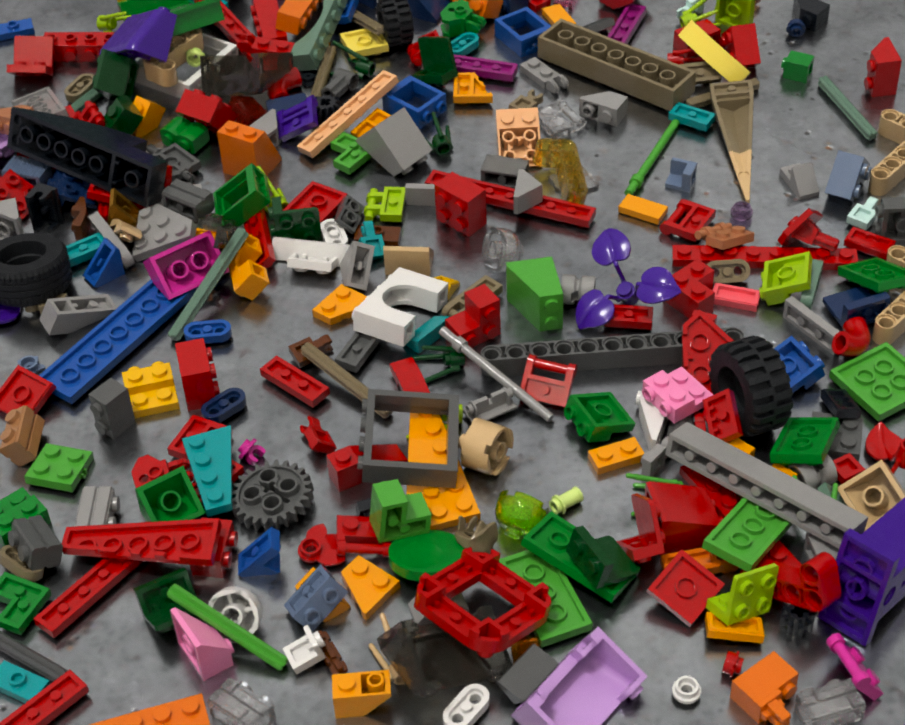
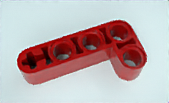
(810, 586)

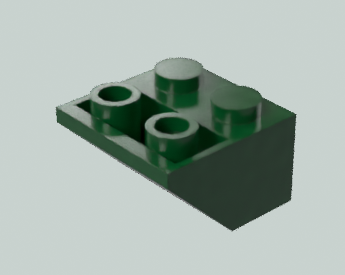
(115, 75)

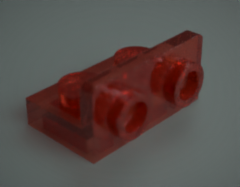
(247, 109)

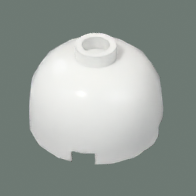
(239, 606)

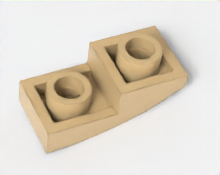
(125, 231)

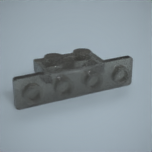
(223, 228)

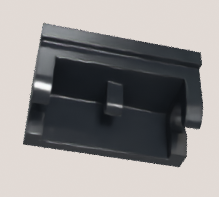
(44, 207)

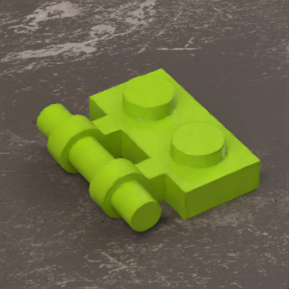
(391, 206)

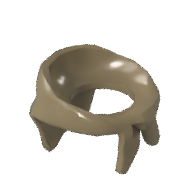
(479, 540)

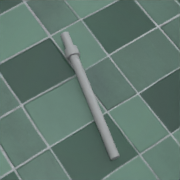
(461, 345)

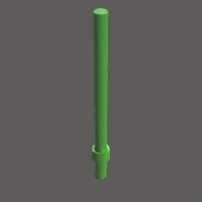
(638, 179)

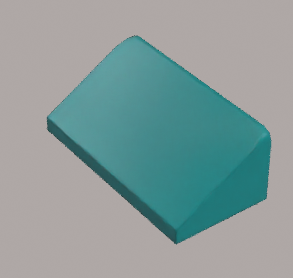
(427, 333)

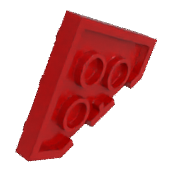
(699, 342)

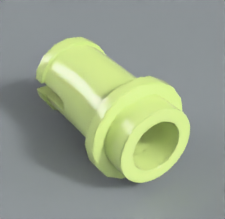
(560, 503)

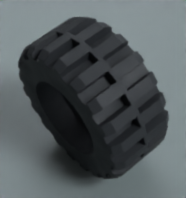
(758, 382)

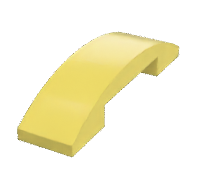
(713, 53)

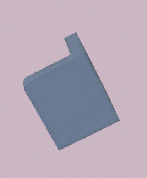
(681, 175)

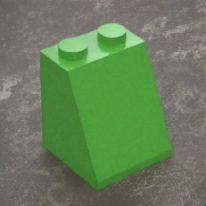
(536, 292)

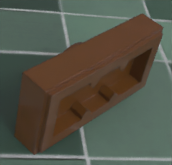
(390, 234)

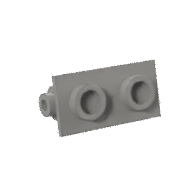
(489, 408)

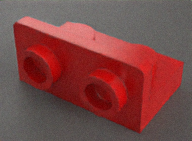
(722, 416)

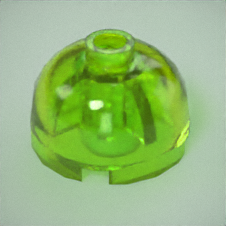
(518, 513)

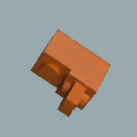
(764, 687)

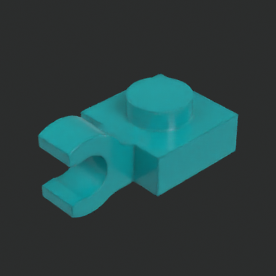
(370, 238)

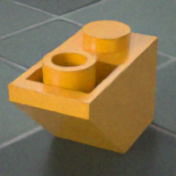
(152, 116)
(359, 692)

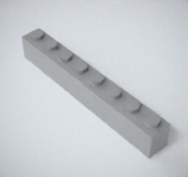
(764, 484)

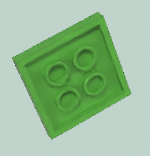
(874, 380)

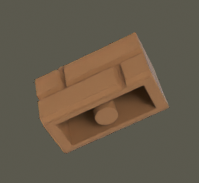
(21, 435)

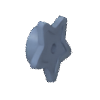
(31, 364)

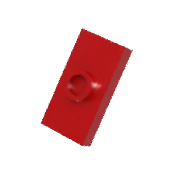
(868, 242)

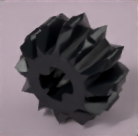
(327, 106)

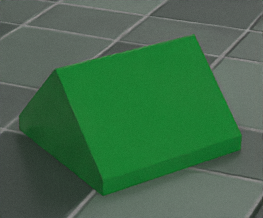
(169, 498)

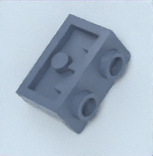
(315, 598)

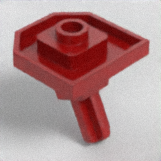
(806, 230)

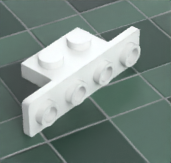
(309, 254)

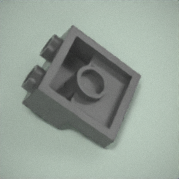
(890, 219)

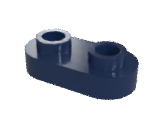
(224, 405)

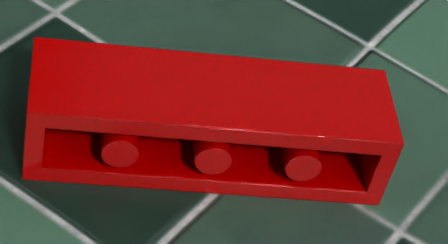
(264, 19)

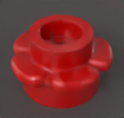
(732, 663)

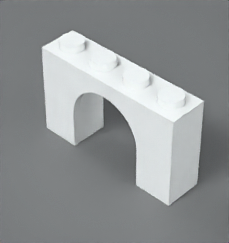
(401, 287)

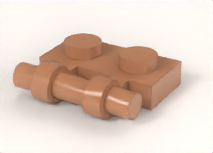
(724, 235)

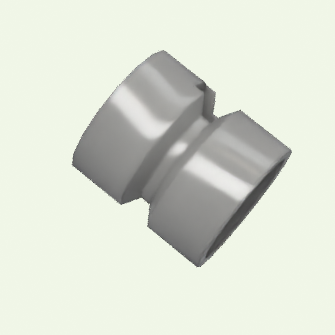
(575, 288)
(816, 474)

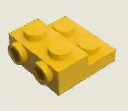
(151, 389)

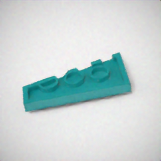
(212, 468)

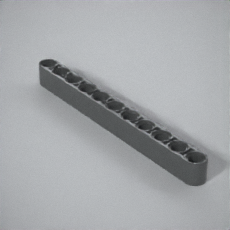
(594, 352)

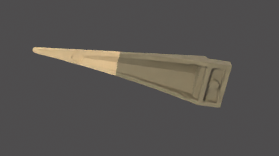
(734, 113)

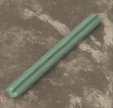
(208, 284)

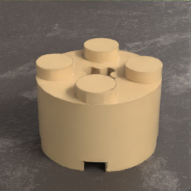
(485, 447)

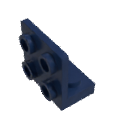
(856, 303)

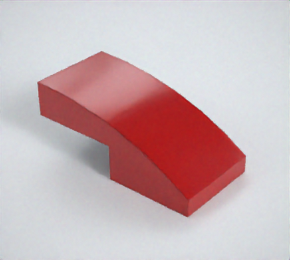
(408, 376)

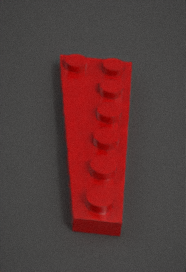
(163, 541)

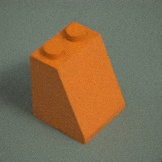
(245, 145)

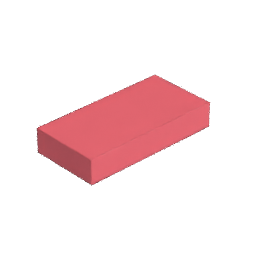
(736, 297)

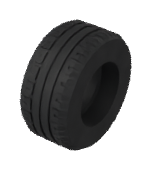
(32, 269)

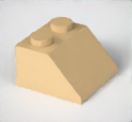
(872, 492)

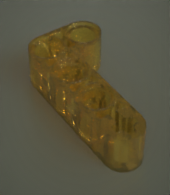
(564, 157)

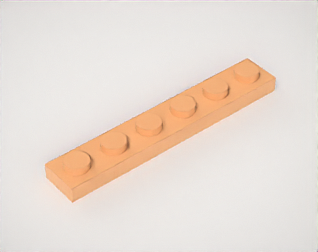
(347, 114)

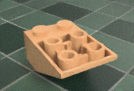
(517, 133)

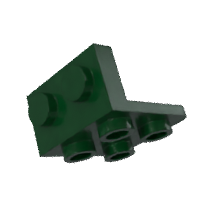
(437, 60)
(294, 223)
(600, 558)
(154, 600)

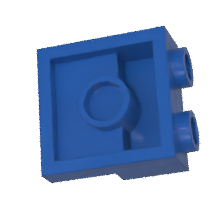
(800, 364)

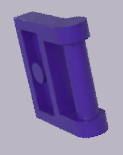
(297, 119)

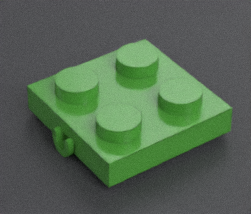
(59, 467)

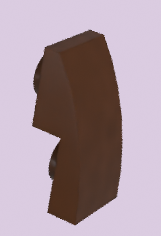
(80, 224)

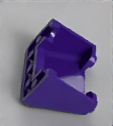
(144, 35)

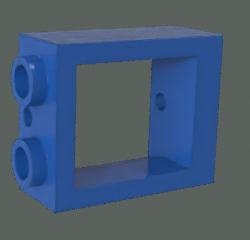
(519, 44)
(407, 89)

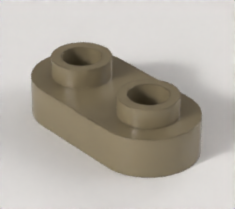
(79, 87)
(725, 270)
(10, 560)

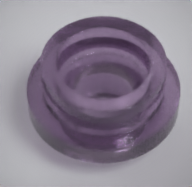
(741, 211)

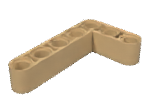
(892, 167)
(891, 321)

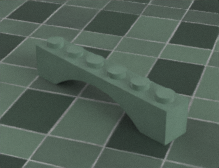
(311, 48)

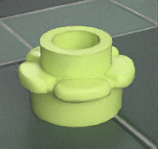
(191, 59)

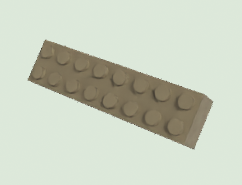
(616, 64)

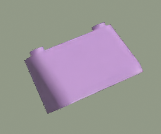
(583, 685)

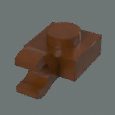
(322, 344)

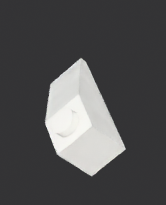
(651, 420)

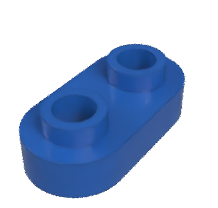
(211, 330)

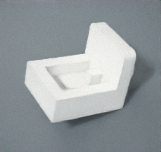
(305, 651)

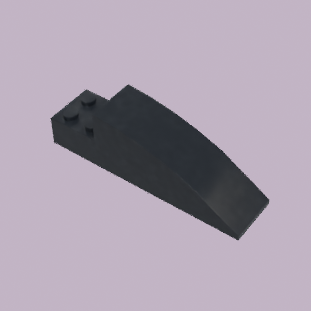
(89, 153)

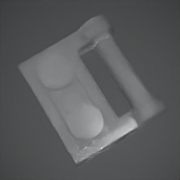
(556, 124)

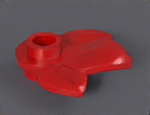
(322, 545)

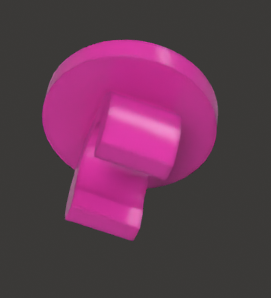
(247, 450)

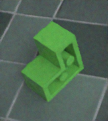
(397, 514)

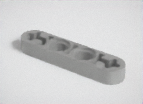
(104, 229)

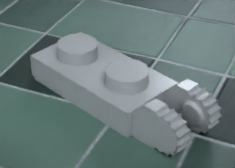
(543, 75)

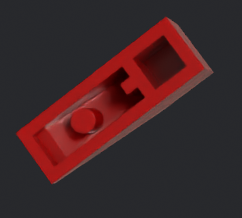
(344, 462)

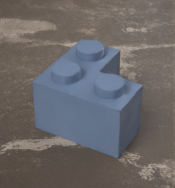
(846, 175)

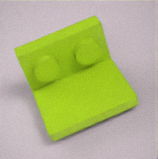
(749, 595)

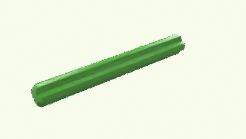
(227, 627)

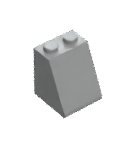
(396, 143)

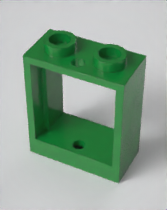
(250, 182)

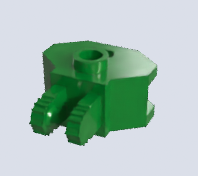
(460, 20)

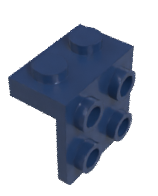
(71, 188)

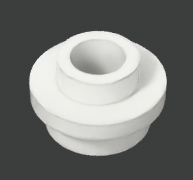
(686, 683)

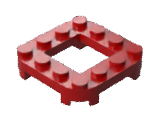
(487, 635)

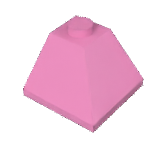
(202, 644)

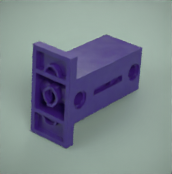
(869, 575)

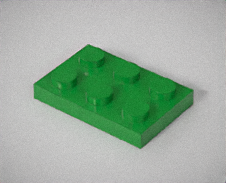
(874, 274)
(805, 440)

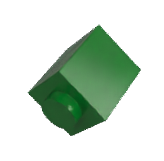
(797, 66)

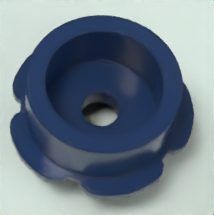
(796, 28)

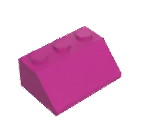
(183, 265)

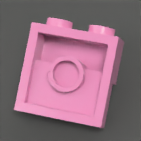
(675, 393)

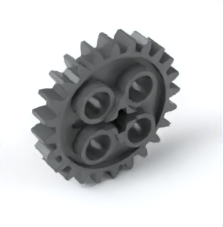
(272, 495)

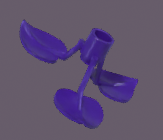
(655, 286)

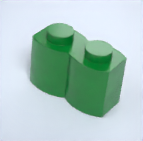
(185, 134)

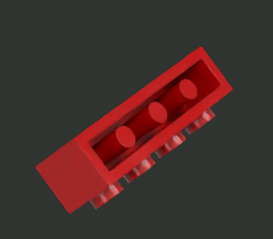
(78, 45)

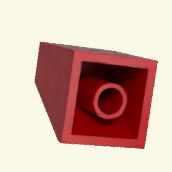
(685, 514)

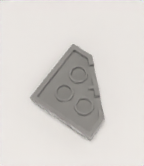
(160, 231)

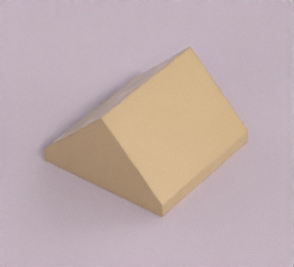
(410, 258)

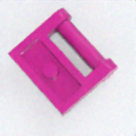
(862, 678)

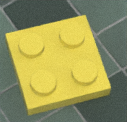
(364, 42)

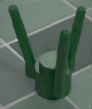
(363, 65)
(441, 143)
(450, 358)

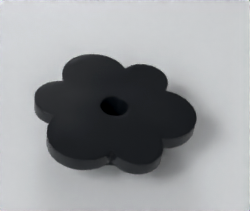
(308, 79)

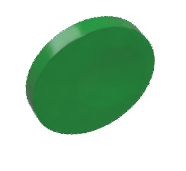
(423, 553)

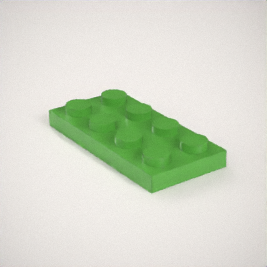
(746, 535)
(567, 613)

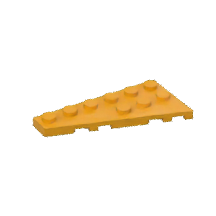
(428, 445)

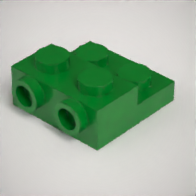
(597, 416)
(16, 506)

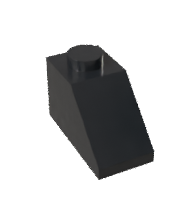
(812, 13)

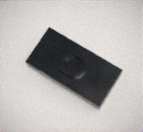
(840, 403)

